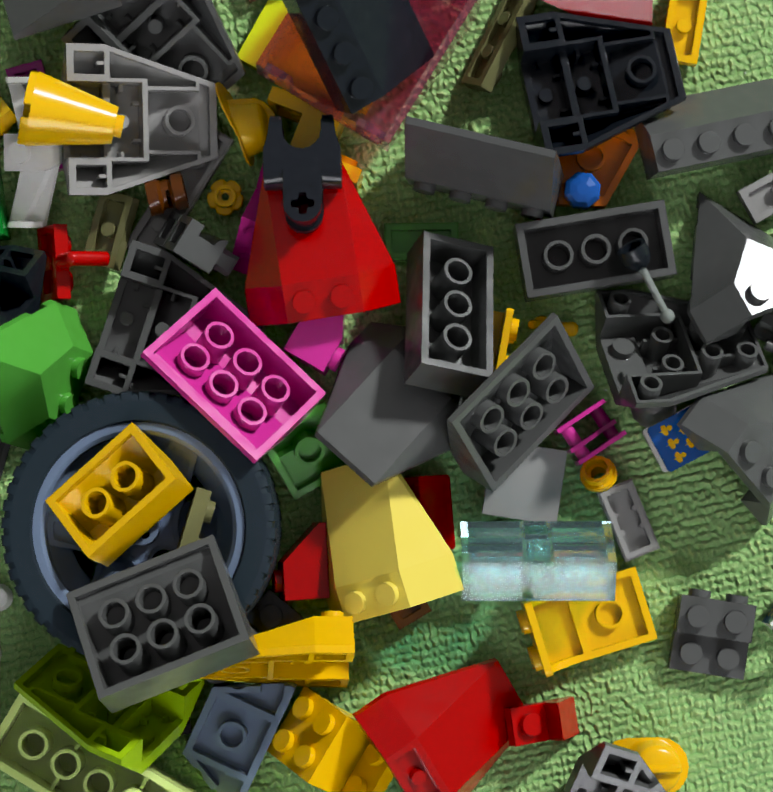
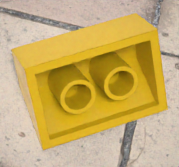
(118, 495)

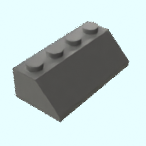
(709, 130)

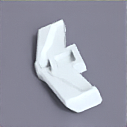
(37, 169)

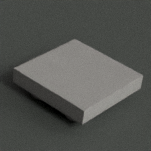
(531, 489)

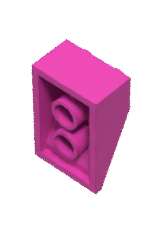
(318, 343)

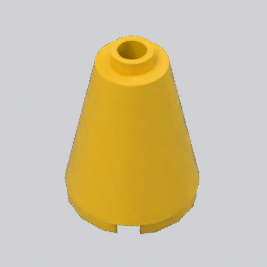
(65, 115)

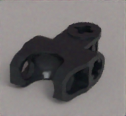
(302, 172)

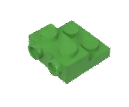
(303, 457)

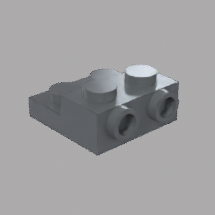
(711, 634)

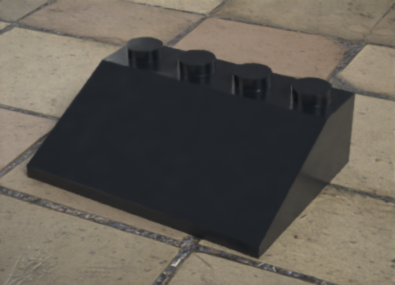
(360, 46)

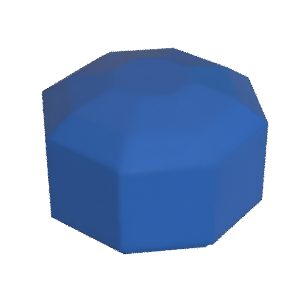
(582, 190)

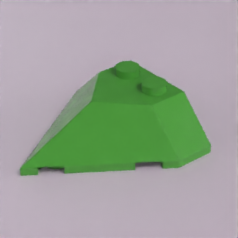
(40, 370)

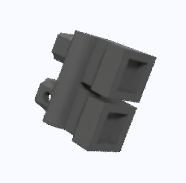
(184, 239)

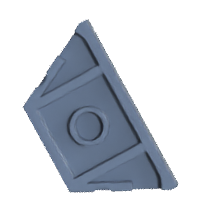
(236, 732)

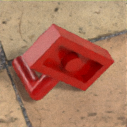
(57, 245)

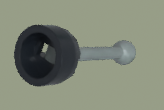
(636, 256)

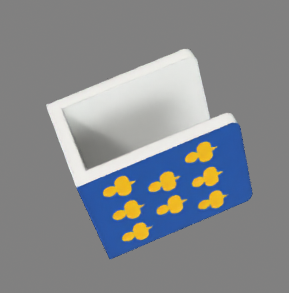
(670, 444)

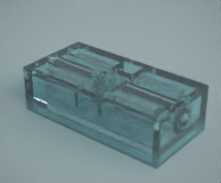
(537, 561)

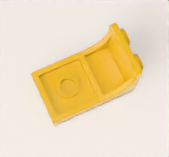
(584, 630)

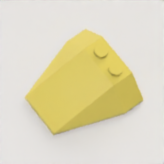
(381, 547)

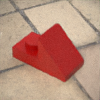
(541, 721)

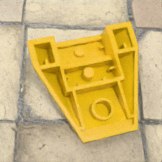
(302, 652)

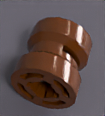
(157, 194)

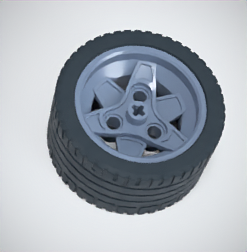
(45, 555)

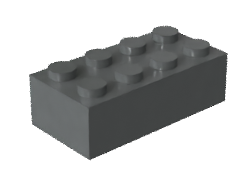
(581, 250)
(449, 314)

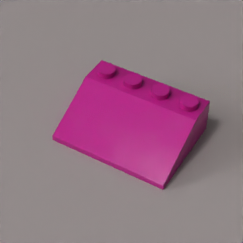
(234, 375)

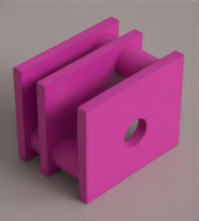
(605, 426)

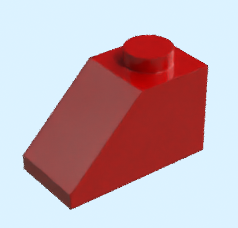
(304, 567)

